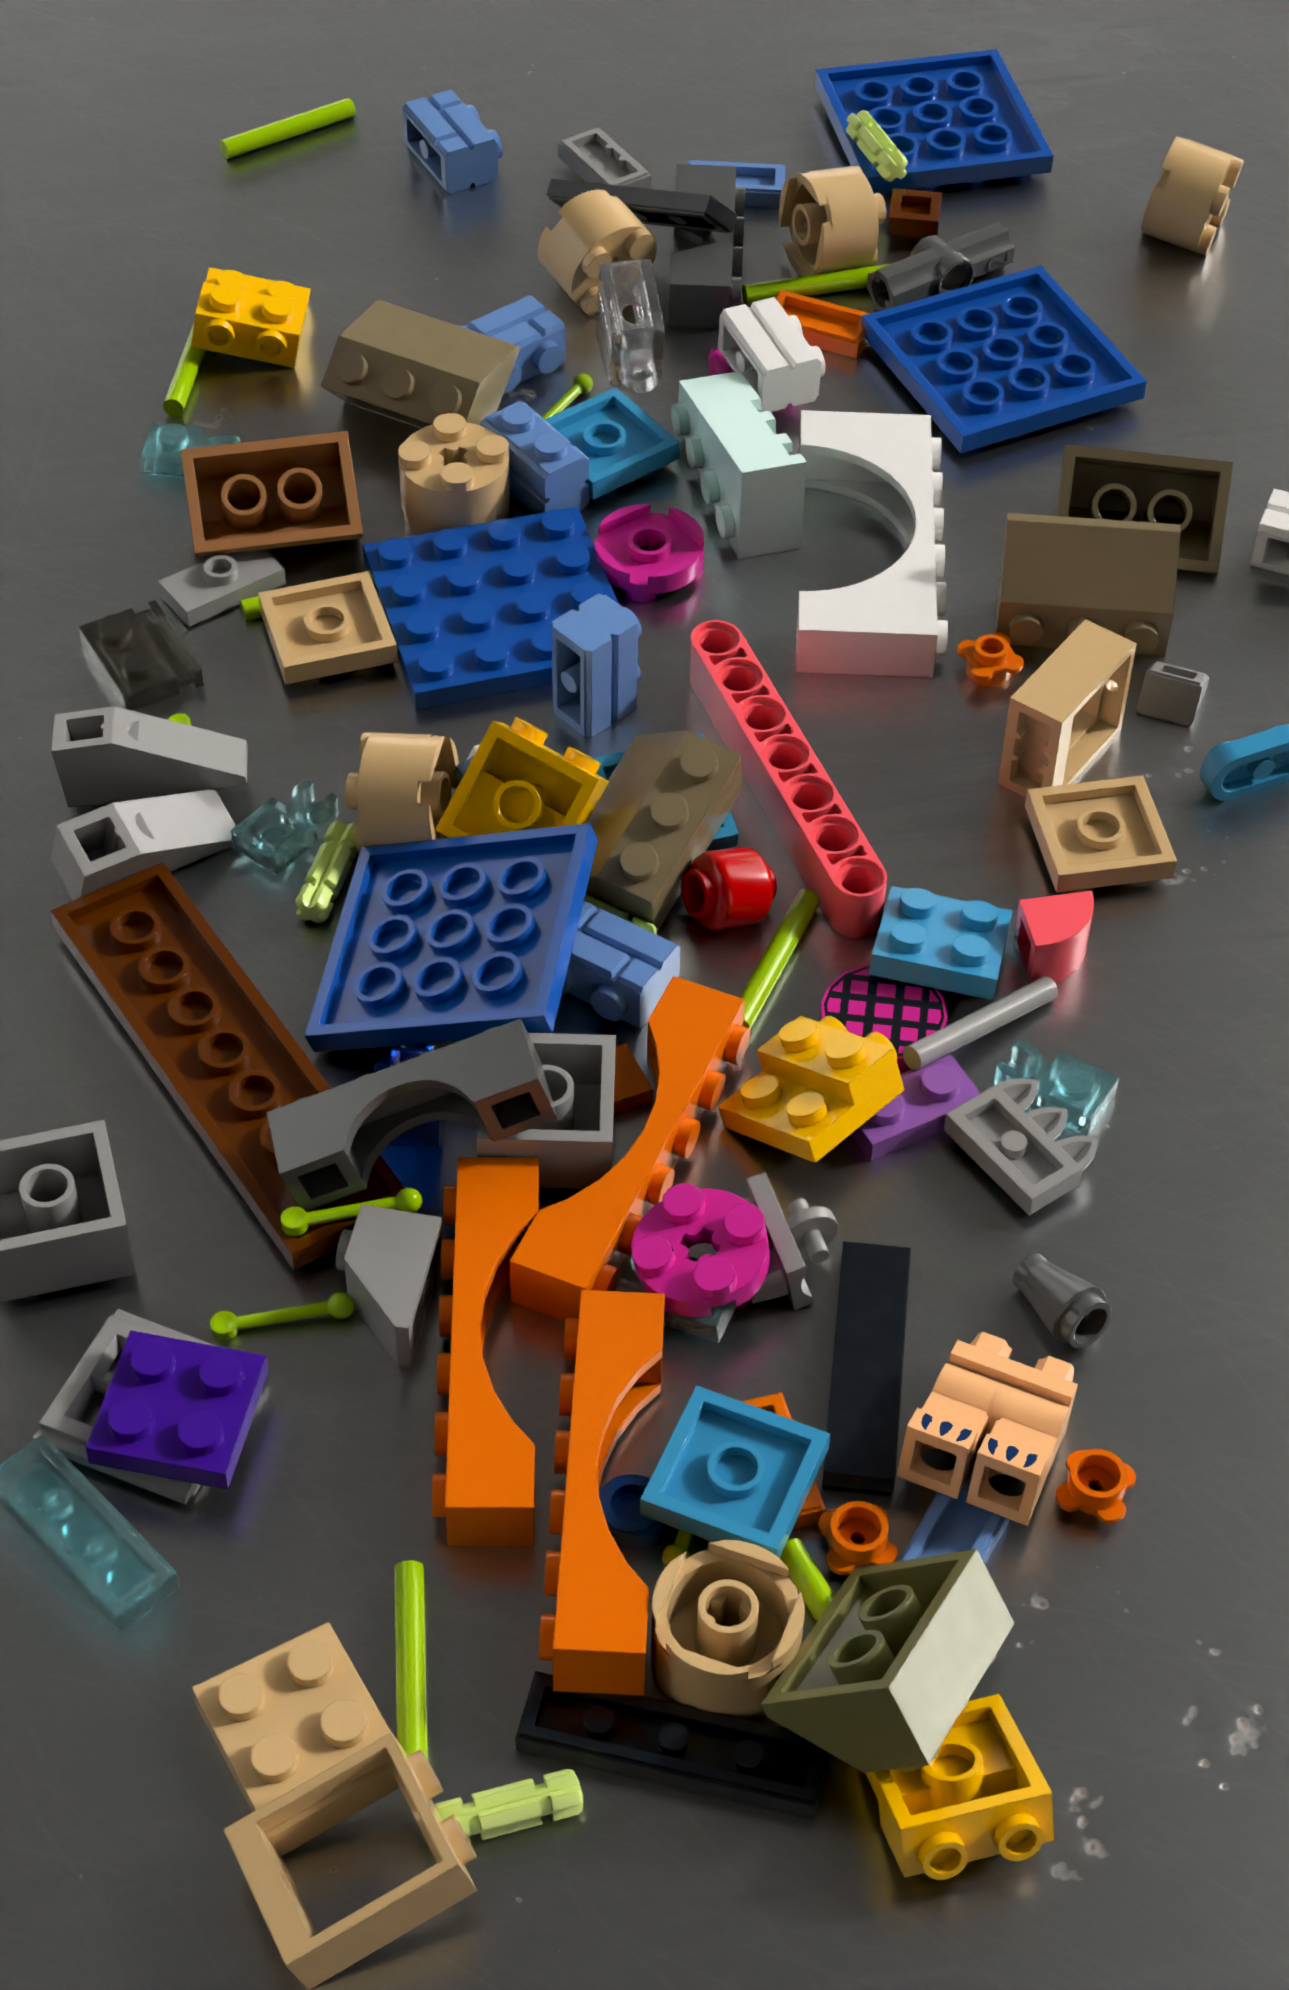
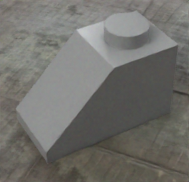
(392, 1274)

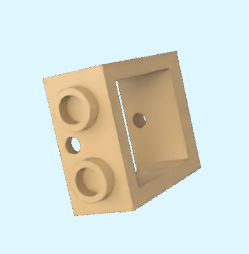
(1067, 710)
(317, 1806)

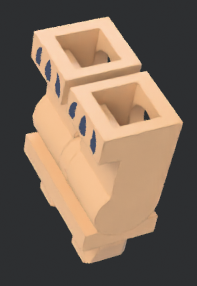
(993, 1417)

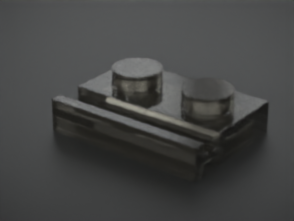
(140, 656)

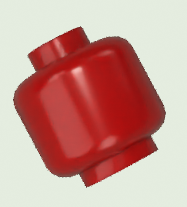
(728, 888)

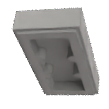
(602, 160)
(220, 584)

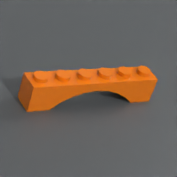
(587, 1236)
(489, 1458)
(601, 1601)

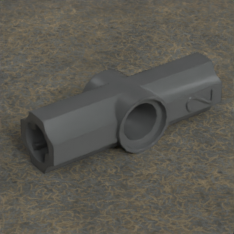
(941, 266)

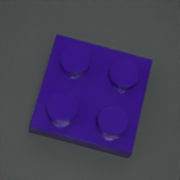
(178, 1410)

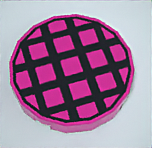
(886, 1006)

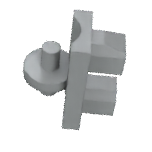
(802, 1233)

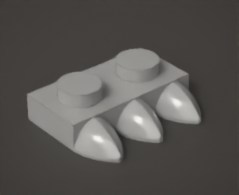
(1020, 1146)

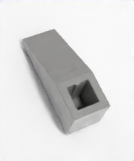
(133, 755)
(138, 835)

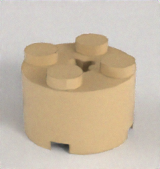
(1191, 195)
(831, 220)
(592, 232)
(453, 475)
(401, 787)
(724, 1627)

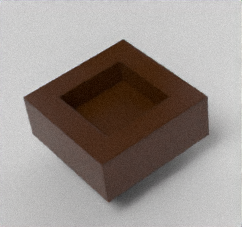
(914, 213)

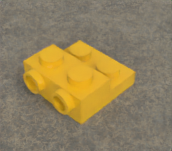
(250, 317)
(522, 785)
(814, 1087)
(970, 1801)

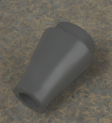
(1064, 1302)

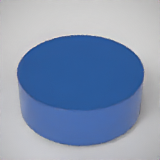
(621, 1509)

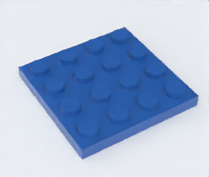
(945, 113)
(1002, 358)
(481, 602)
(453, 938)

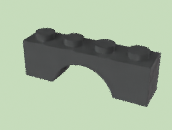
(709, 274)
(334, 1137)

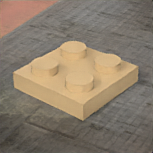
(327, 627)
(1100, 833)
(289, 1714)

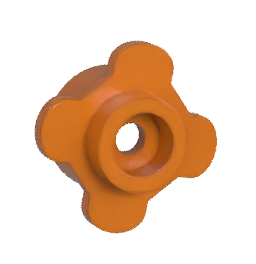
(990, 659)
(1101, 1469)
(858, 1520)

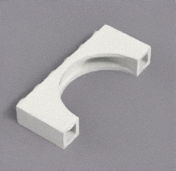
(890, 619)

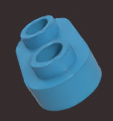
(1247, 764)

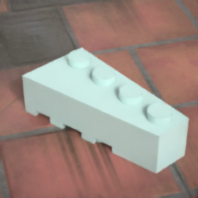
(742, 464)

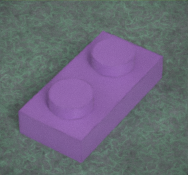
(918, 1109)

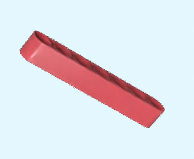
(788, 780)

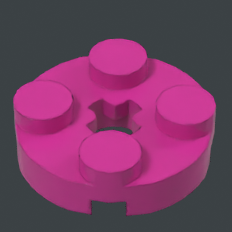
(674, 556)
(696, 1217)

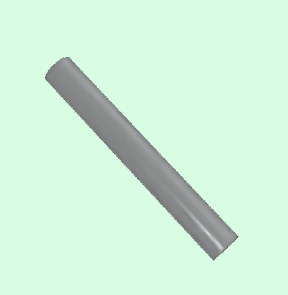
(980, 1023)

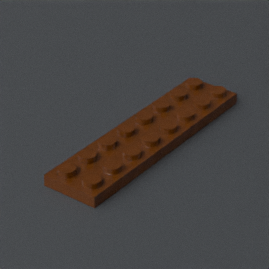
(205, 1039)

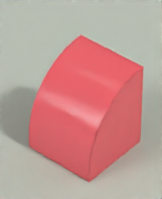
(1053, 934)

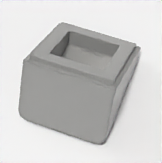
(1172, 693)

